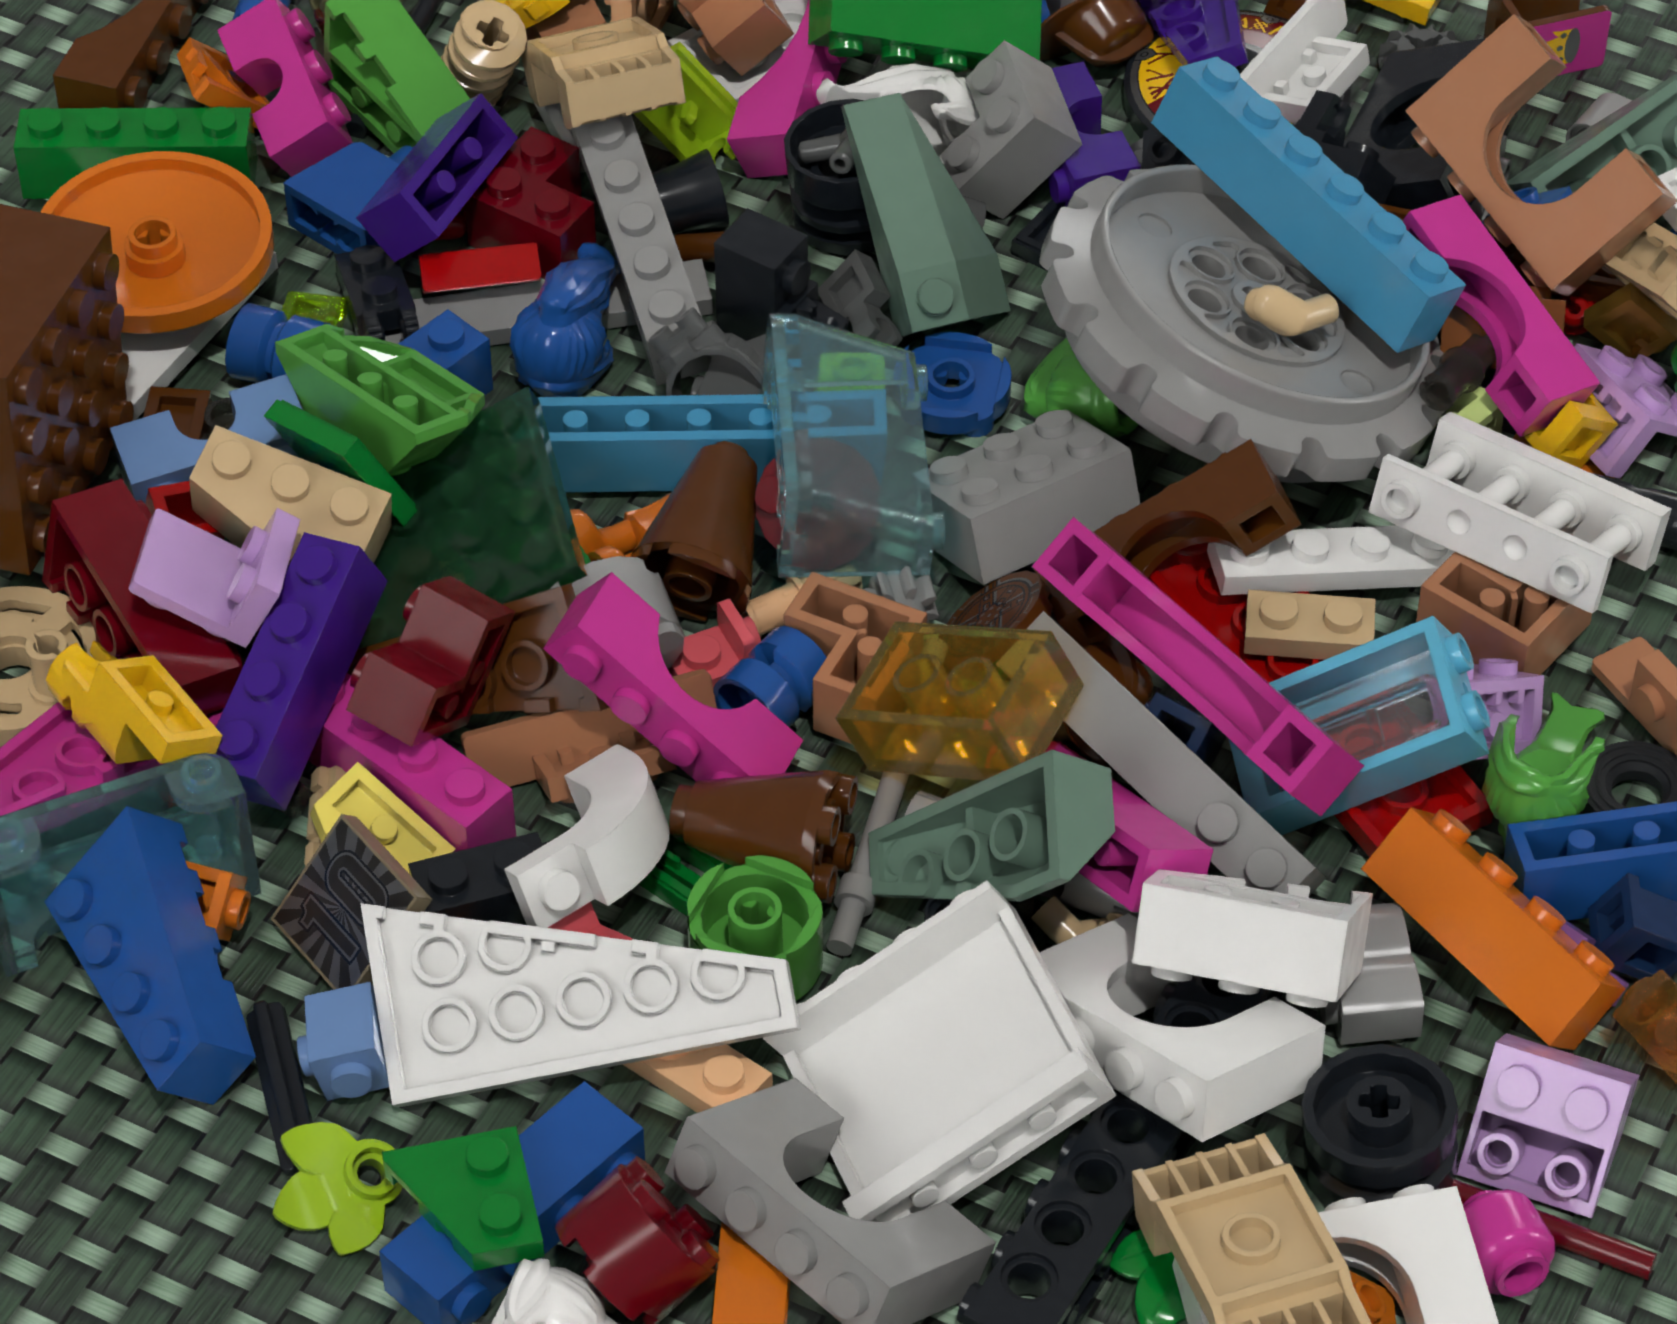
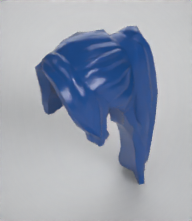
(562, 332)

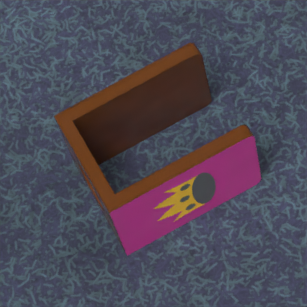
(1572, 33)

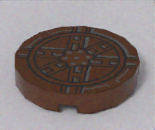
(1006, 603)

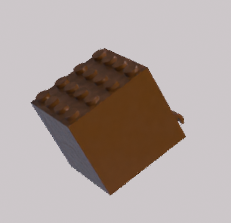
(56, 370)

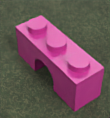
(272, 50)

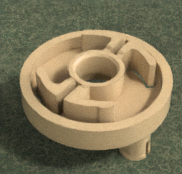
(32, 635)

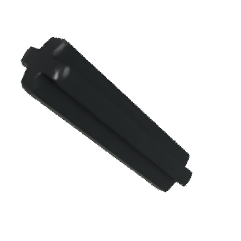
(278, 1073)

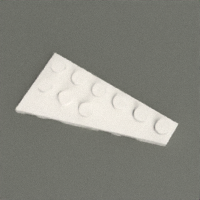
(521, 1004)

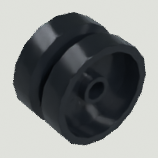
(1378, 1124)

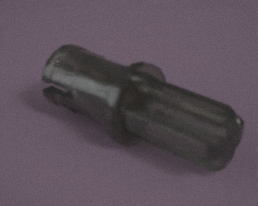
(1458, 372)

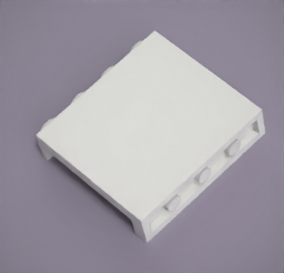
(943, 1059)

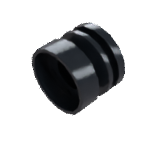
(825, 202)

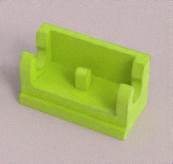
(700, 121)

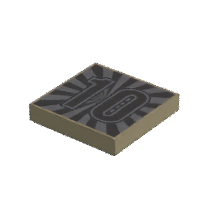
(324, 904)

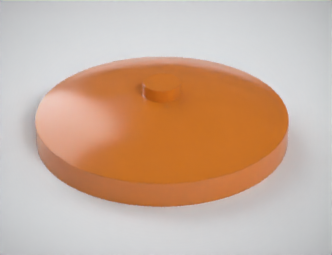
(184, 231)

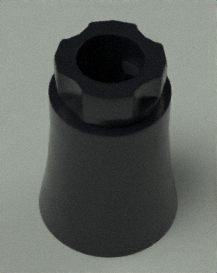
(692, 194)

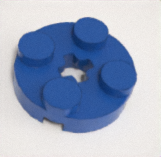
(982, 387)

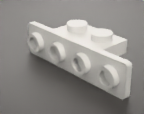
(1307, 59)

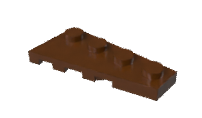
(523, 672)

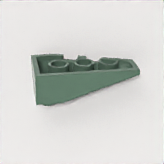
(920, 224)
(1014, 830)

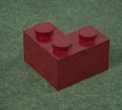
(534, 199)
(437, 667)

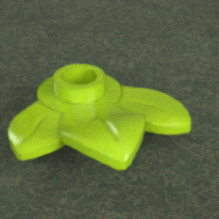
(328, 1187)

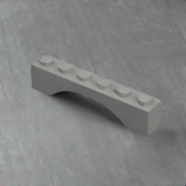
(638, 232)

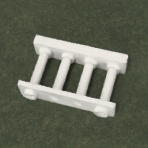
(1520, 511)

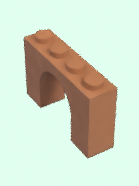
(1465, 124)

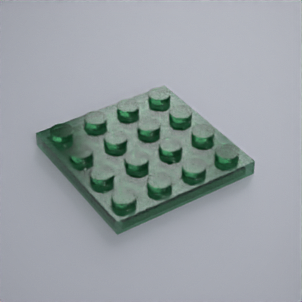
(483, 515)

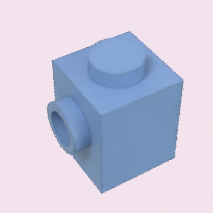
(343, 1042)

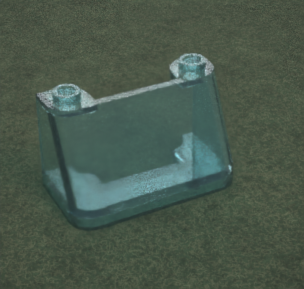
(848, 452)
(50, 838)

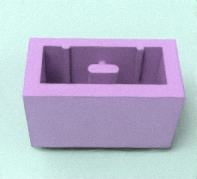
(1547, 1124)

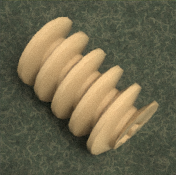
(485, 48)

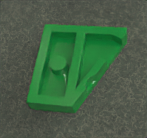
(474, 1194)

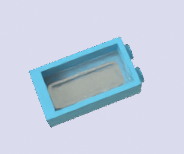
(1389, 703)

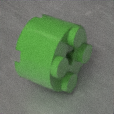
(760, 911)

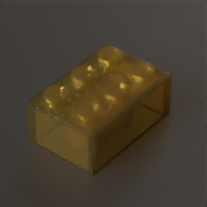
(959, 700)

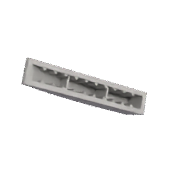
(1176, 778)

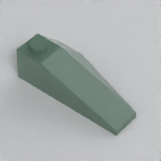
(1641, 126)

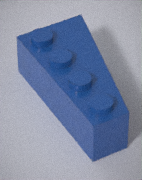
(152, 958)

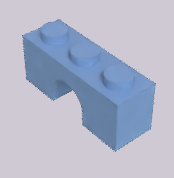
(158, 454)

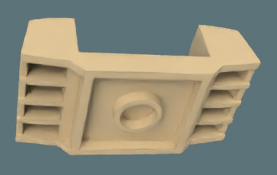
(604, 71)
(1246, 1237)

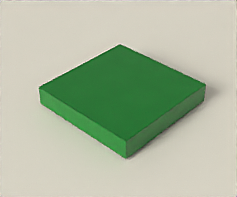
(338, 451)

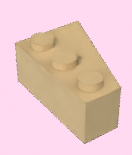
(245, 481)

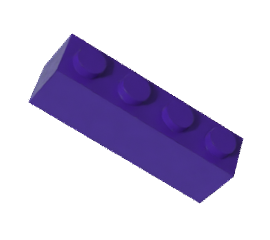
(298, 666)

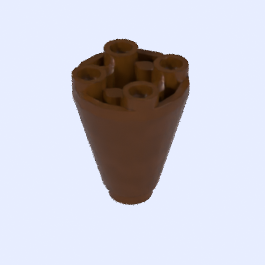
(775, 816)

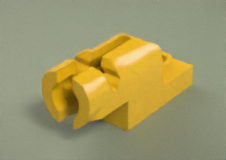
(130, 706)

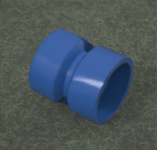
(252, 341)
(776, 674)

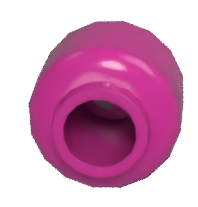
(1509, 1241)

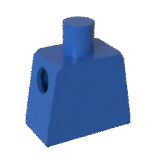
(334, 191)

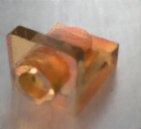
(1651, 1018)

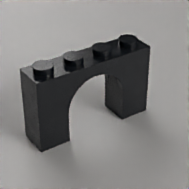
(1388, 128)

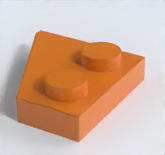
(214, 80)

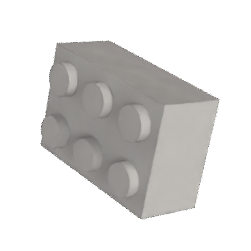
(1024, 488)

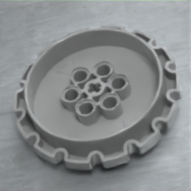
(1154, 309)

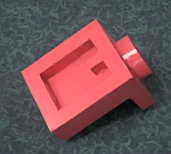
(719, 646)

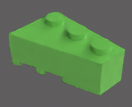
(387, 70)

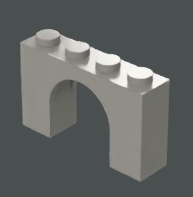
(745, 1169)

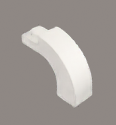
(605, 851)

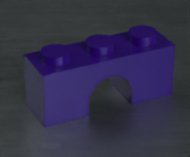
(1100, 153)

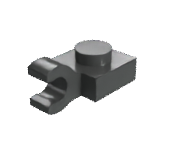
(857, 294)

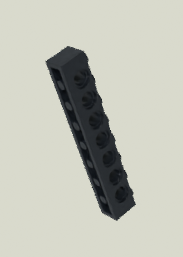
(1092, 1160)

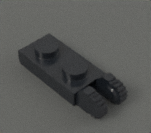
(376, 292)

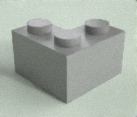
(1019, 133)

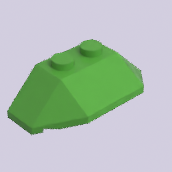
(379, 392)

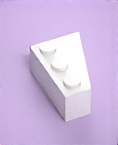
(1251, 936)

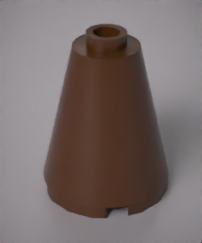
(706, 533)

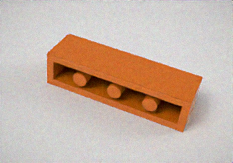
(1494, 928)

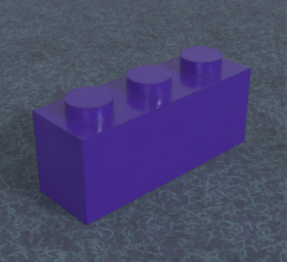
(437, 178)

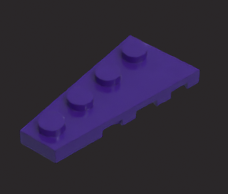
(1198, 29)

